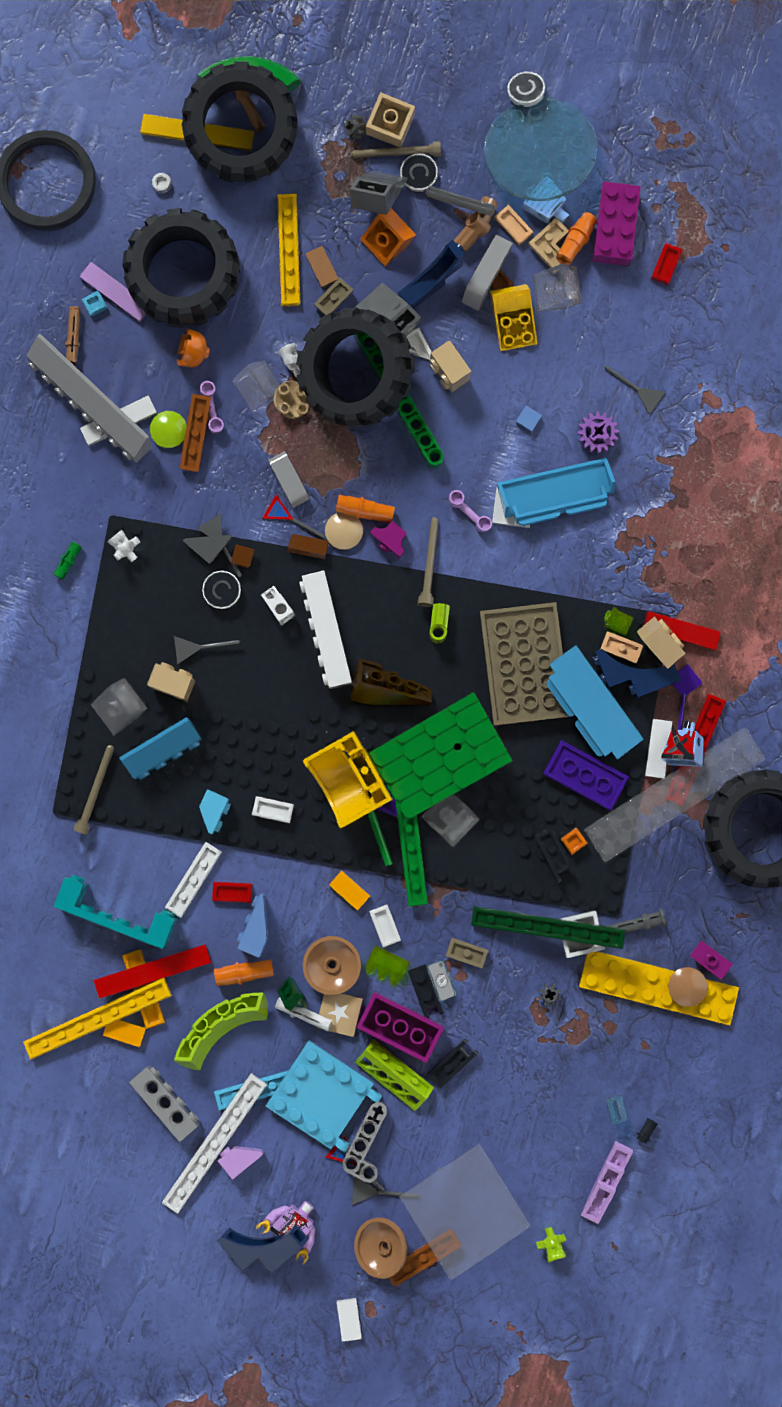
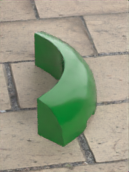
(282, 73)

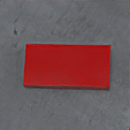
(666, 263)
(232, 892)

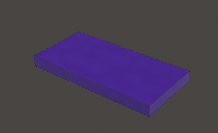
(586, 775)

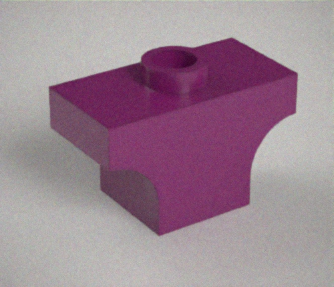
(390, 538)
(710, 960)

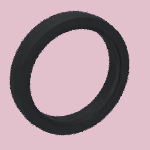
(74, 212)

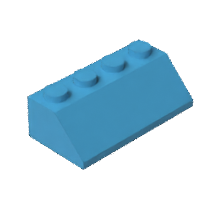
(161, 748)

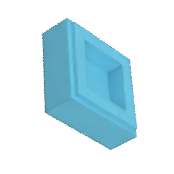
(94, 303)

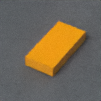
(349, 890)
(125, 1032)

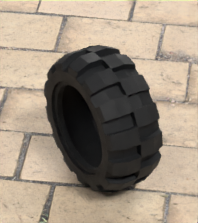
(718, 828)

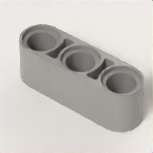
(288, 479)

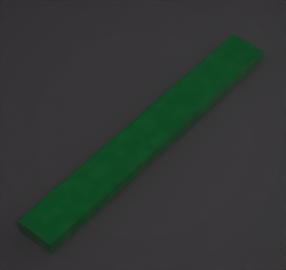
(548, 927)

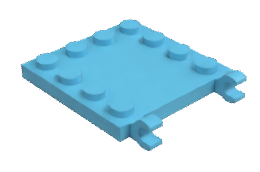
(321, 1095)

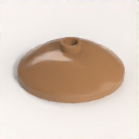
(327, 979)
(372, 1250)

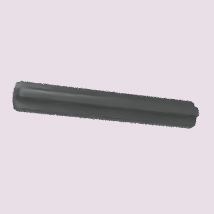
(461, 201)

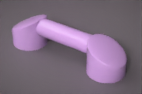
(215, 424)
(482, 523)

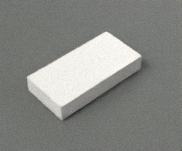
(272, 809)
(385, 925)
(349, 1319)

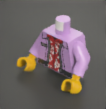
(286, 1217)

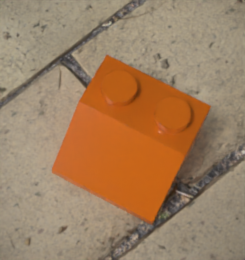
(387, 236)

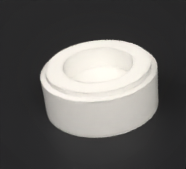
(161, 183)

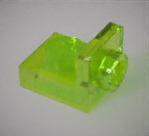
(617, 621)

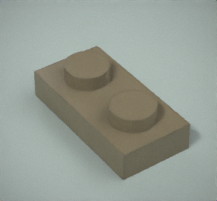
(333, 297)
(467, 952)

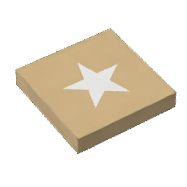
(343, 1011)

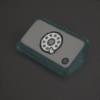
(441, 980)

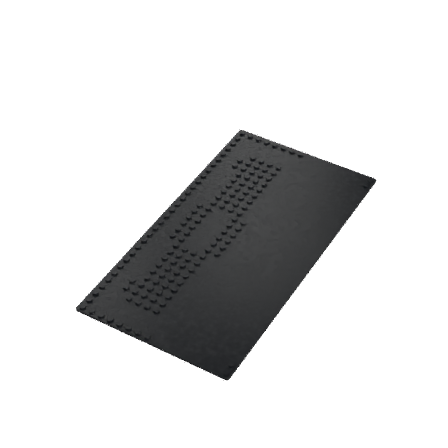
(268, 710)

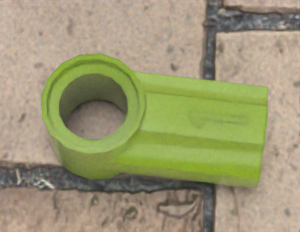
(439, 621)

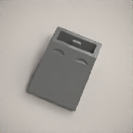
(376, 191)
(389, 304)

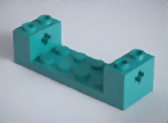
(70, 900)

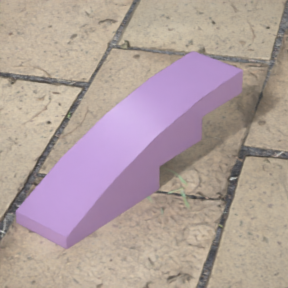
(606, 1182)

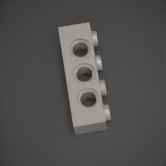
(165, 1114)

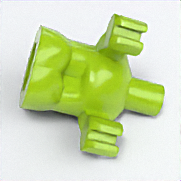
(553, 1245)

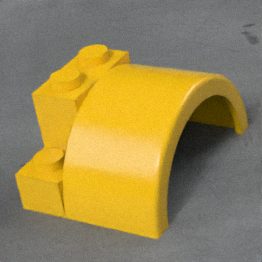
(348, 779)

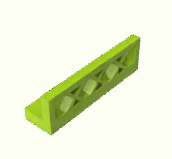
(396, 1072)

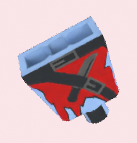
(684, 747)

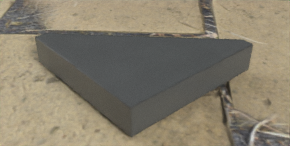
(208, 547)

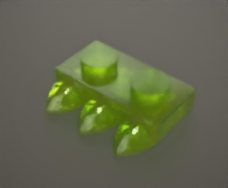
(387, 964)

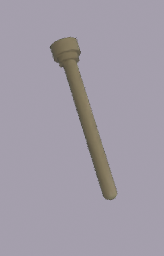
(433, 149)
(426, 598)
(82, 825)

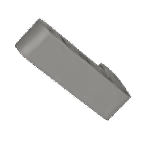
(486, 272)
(368, 1138)

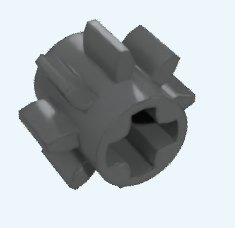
(356, 126)
(554, 996)

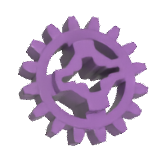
(603, 437)

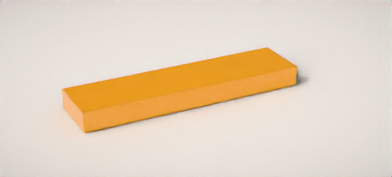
(151, 1015)

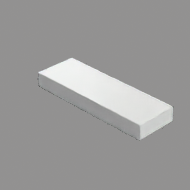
(659, 735)

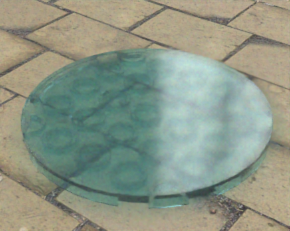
(541, 149)

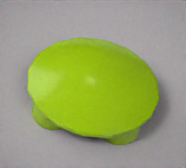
(168, 429)

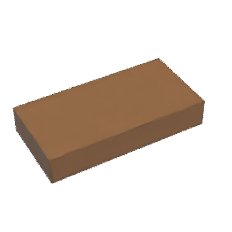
(321, 266)

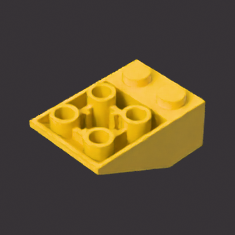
(513, 317)

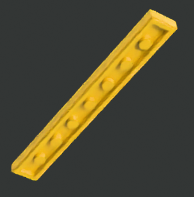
(97, 1018)

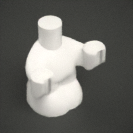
(289, 357)
(123, 546)

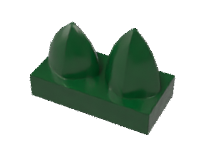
(291, 995)

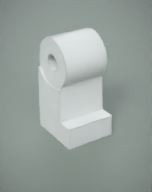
(278, 605)

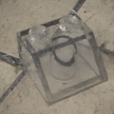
(557, 288)
(118, 706)
(450, 819)

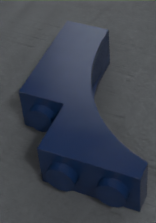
(434, 275)
(641, 680)
(269, 1251)

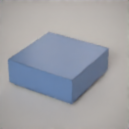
(528, 418)

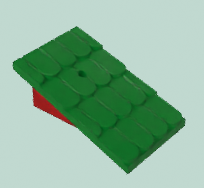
(425, 767)

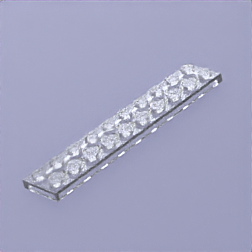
(673, 795)

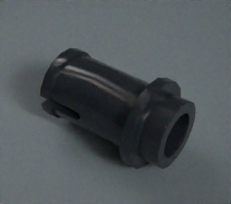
(646, 1131)

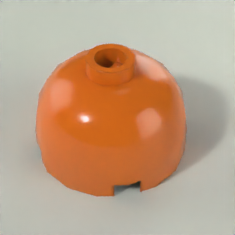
(192, 349)

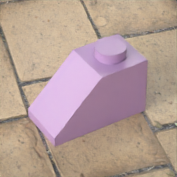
(238, 1159)

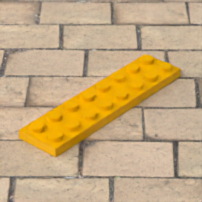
(650, 986)

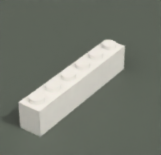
(326, 630)

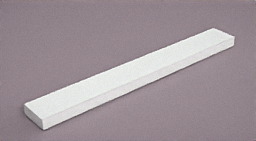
(214, 1143)

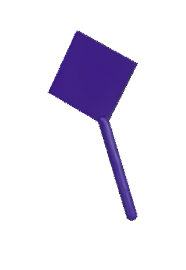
(688, 683)

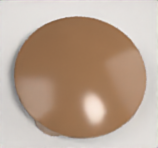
(687, 986)

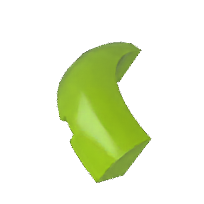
(216, 1023)

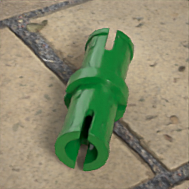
(67, 560)

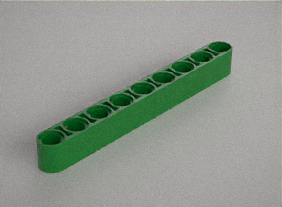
(407, 418)

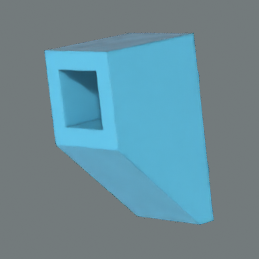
(212, 810)

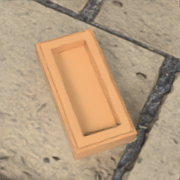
(513, 225)

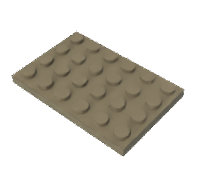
(518, 660)

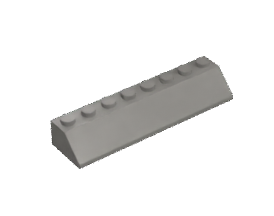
(88, 399)

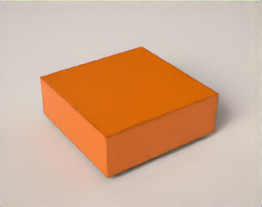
(574, 841)

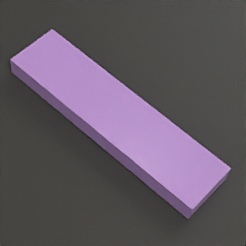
(112, 290)

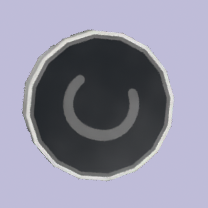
(526, 89)
(419, 171)
(221, 590)

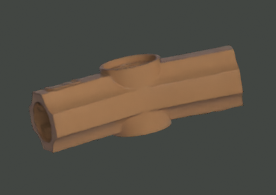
(476, 226)

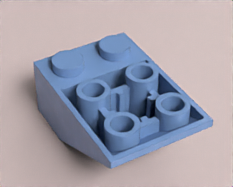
(256, 933)

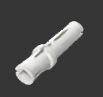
(306, 1015)

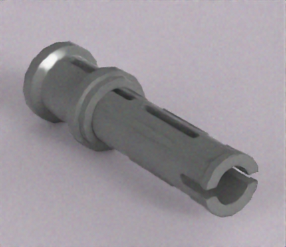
(646, 921)

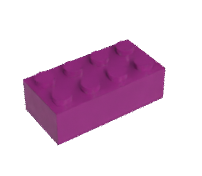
(616, 223)
(400, 1026)

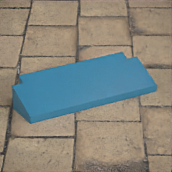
(557, 491)
(587, 697)

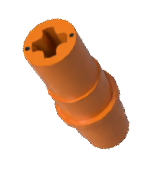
(576, 238)
(364, 508)
(243, 972)

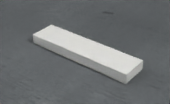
(135, 411)
(193, 879)

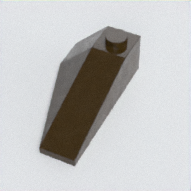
(379, 687)

